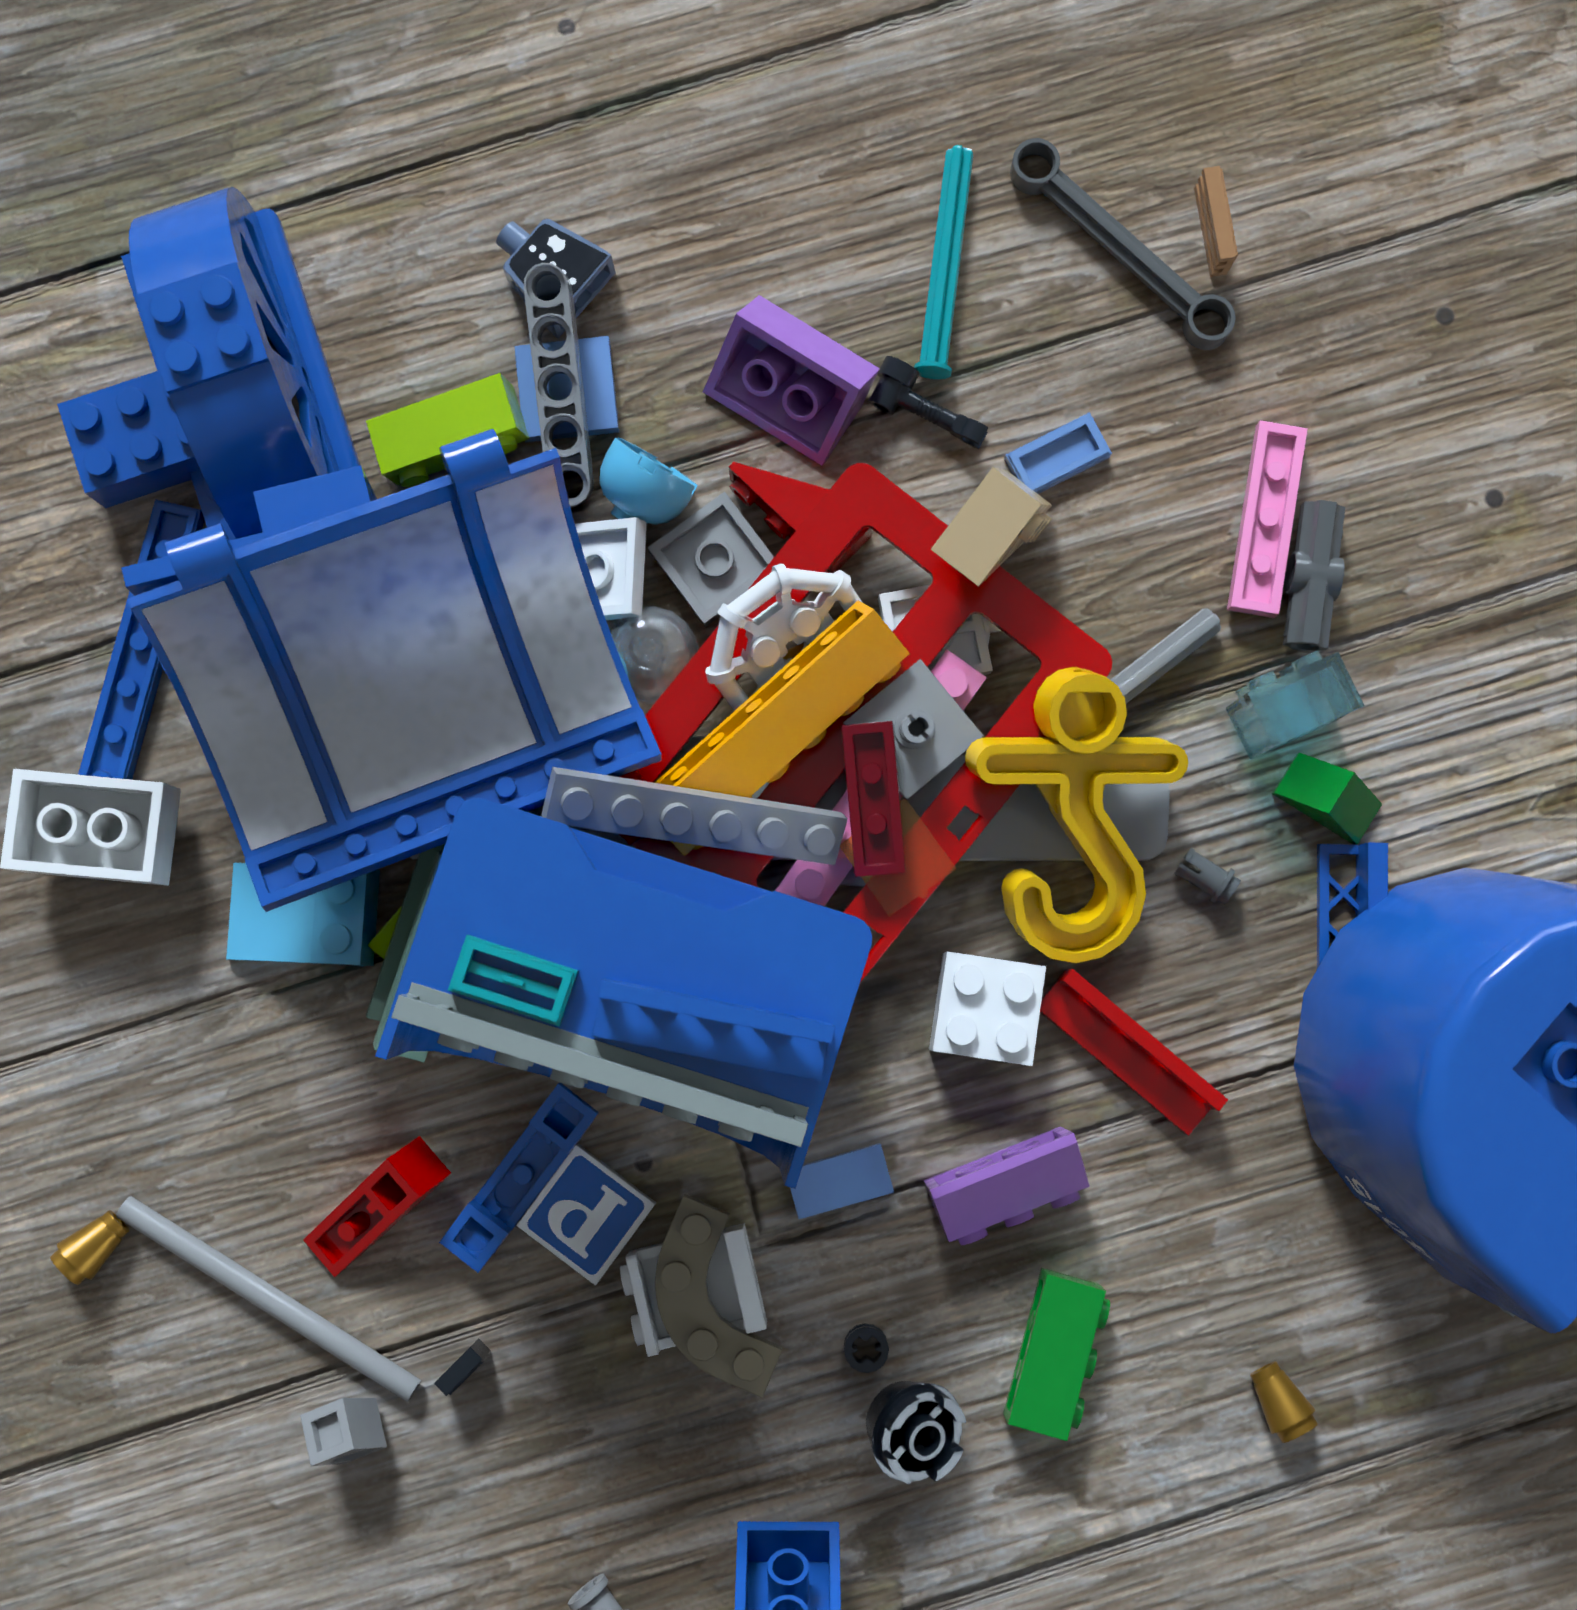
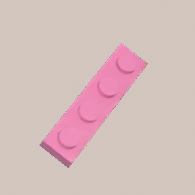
(1267, 519)

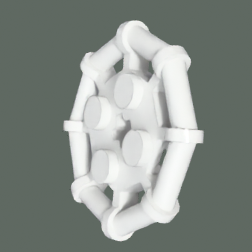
(774, 626)

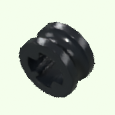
(866, 1363)

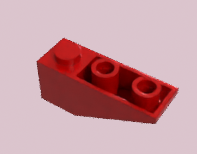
(785, 503)

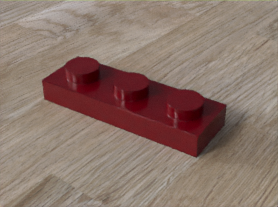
(874, 798)

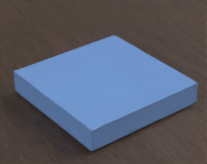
(597, 385)

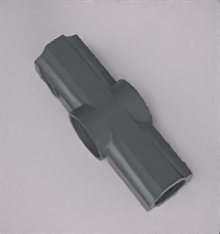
(1314, 576)

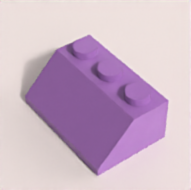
(789, 379)
(1008, 1185)

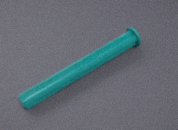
(945, 264)

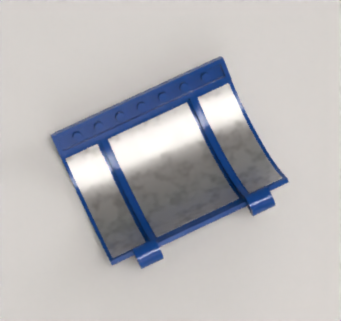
(394, 667)

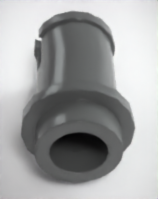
(1211, 877)

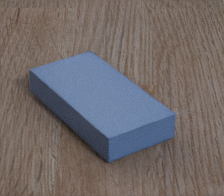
(1059, 454)
(841, 1181)

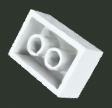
(90, 827)

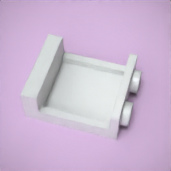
(730, 1284)

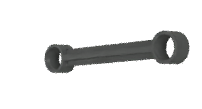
(1121, 244)

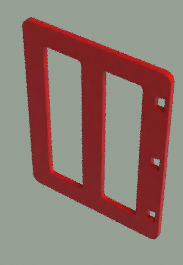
(857, 502)

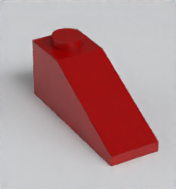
(377, 1205)

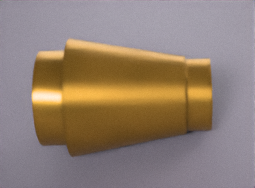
(88, 1248)
(1283, 1403)

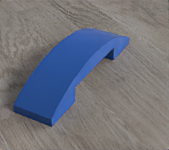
(519, 1178)

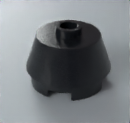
(915, 1431)

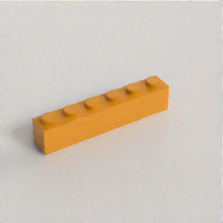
(792, 708)

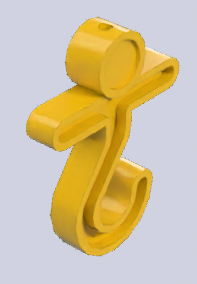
(1070, 767)

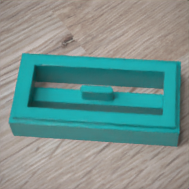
(560, 995)

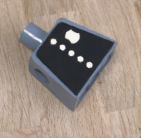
(580, 260)

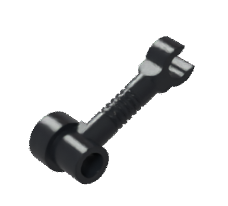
(895, 390)

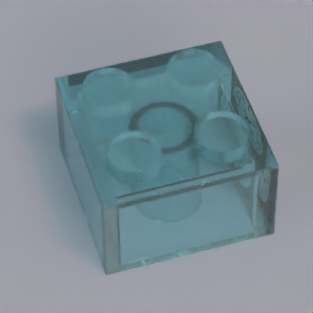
(1299, 702)

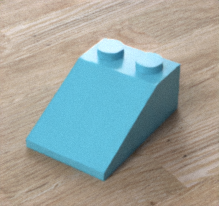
(317, 929)

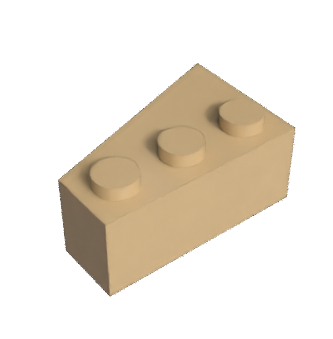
(992, 525)

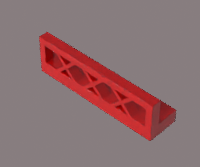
(1129, 1052)

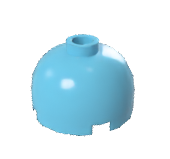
(642, 484)

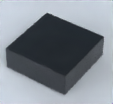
(463, 1367)

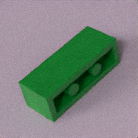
(1056, 1354)

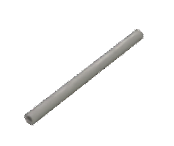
(268, 1298)

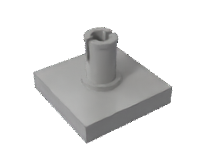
(926, 722)

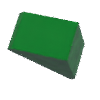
(1329, 796)

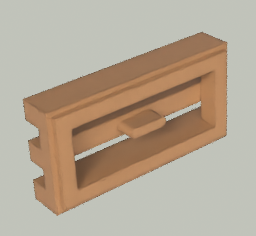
(1215, 221)

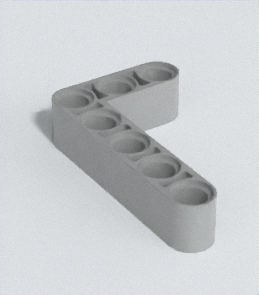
(564, 361)

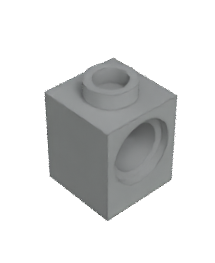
(343, 1431)

